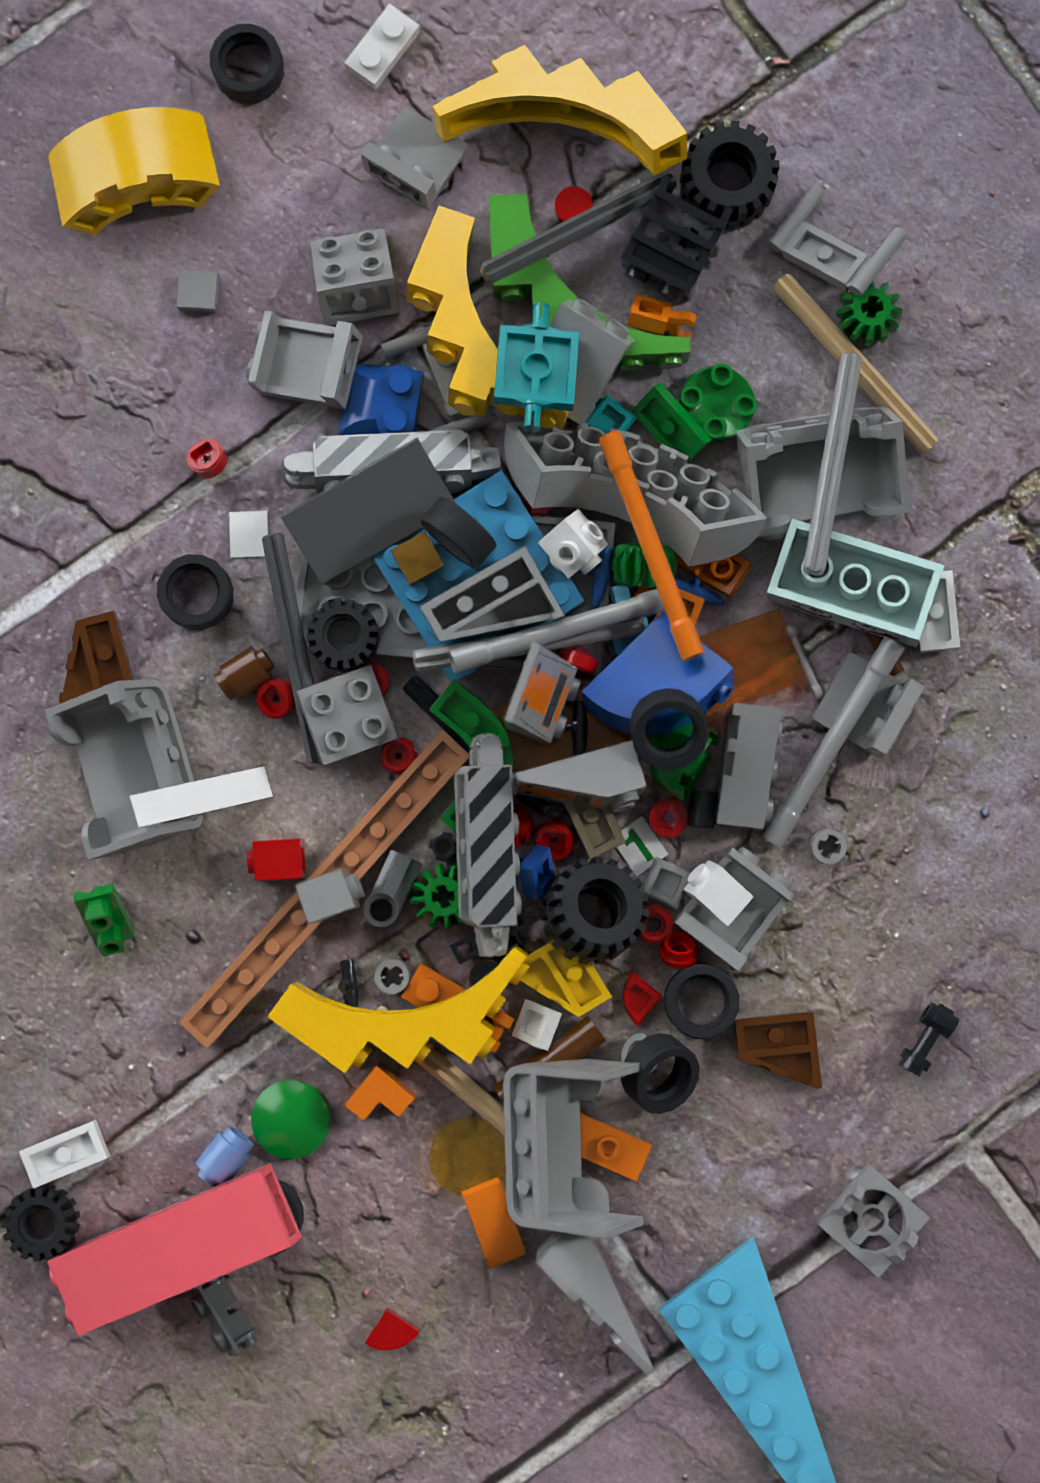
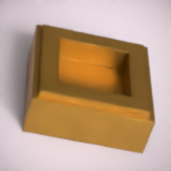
(417, 558)

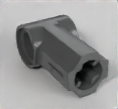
(392, 885)

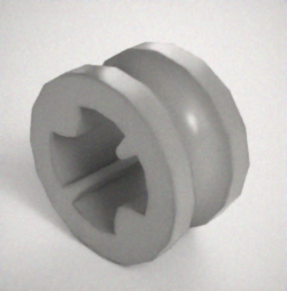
(823, 836)
(390, 964)

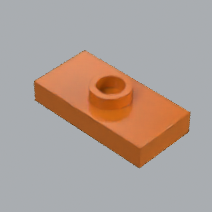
(612, 1147)

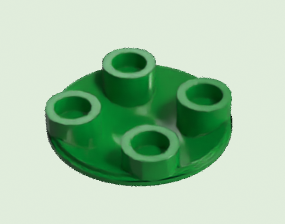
(718, 401)
(290, 1119)

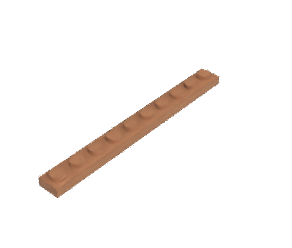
(358, 854)

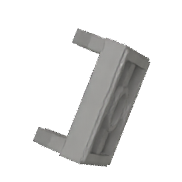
(850, 1200)

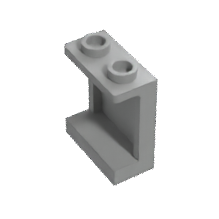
(599, 352)
(304, 360)
(737, 940)

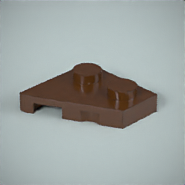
(96, 656)
(781, 1045)

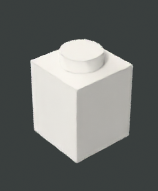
(717, 892)

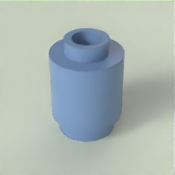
(224, 1156)

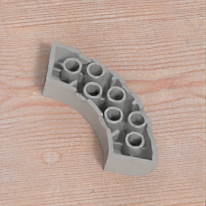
(684, 500)

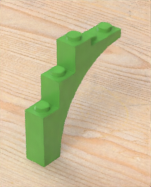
(511, 226)

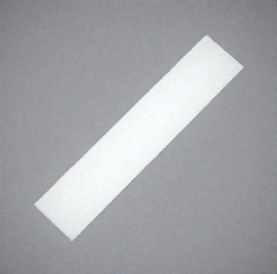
(200, 796)

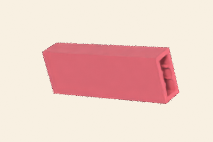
(174, 1249)

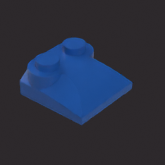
(382, 400)

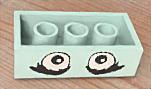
(860, 585)

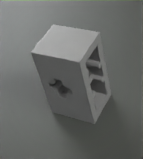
(330, 895)

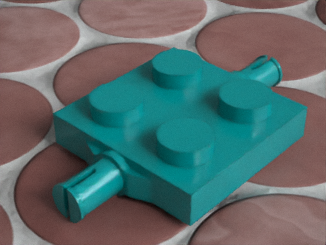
(536, 367)

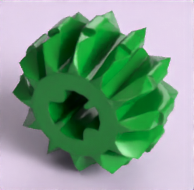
(876, 327)
(631, 568)
(436, 907)

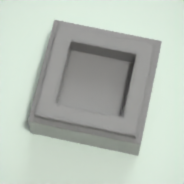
(197, 291)
(666, 882)

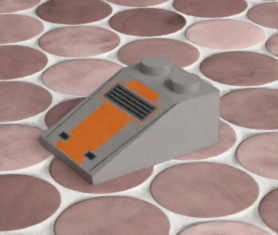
(541, 696)
(593, 779)

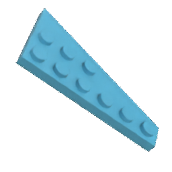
(742, 1347)

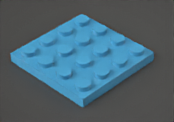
(512, 527)

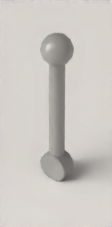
(814, 686)

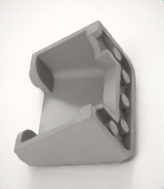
(785, 461)
(125, 748)

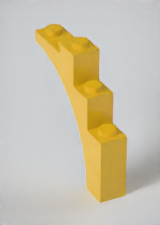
(572, 96)
(456, 334)
(343, 1031)

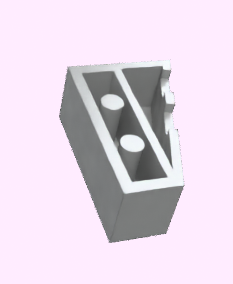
(493, 599)
(748, 766)

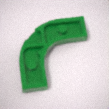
(468, 718)

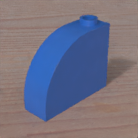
(653, 665)

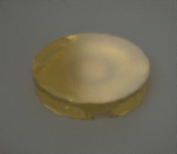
(467, 1154)

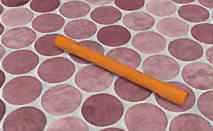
(681, 624)

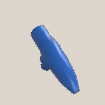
(601, 576)
(694, 588)

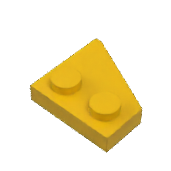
(565, 981)

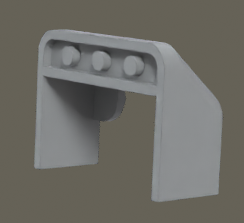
(545, 1148)

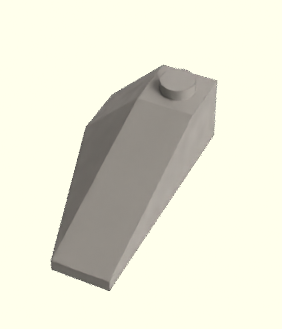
(582, 1273)

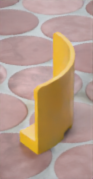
(129, 161)

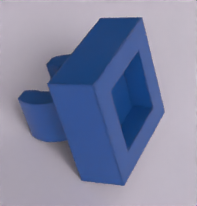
(536, 872)

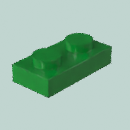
(670, 422)

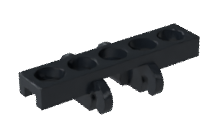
(512, 931)

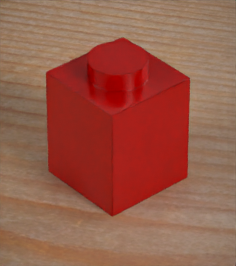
(277, 859)

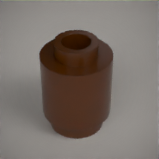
(244, 673)

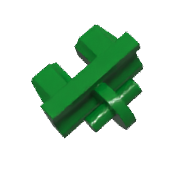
(105, 918)

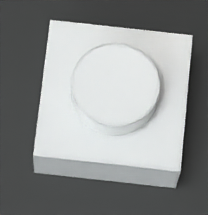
(536, 1024)

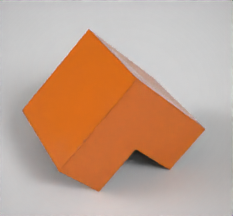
(381, 1087)

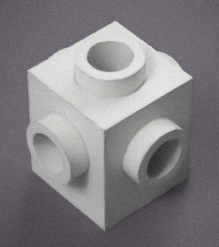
(574, 544)

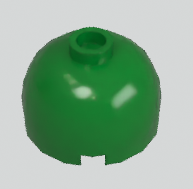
(683, 778)

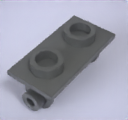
(228, 1329)

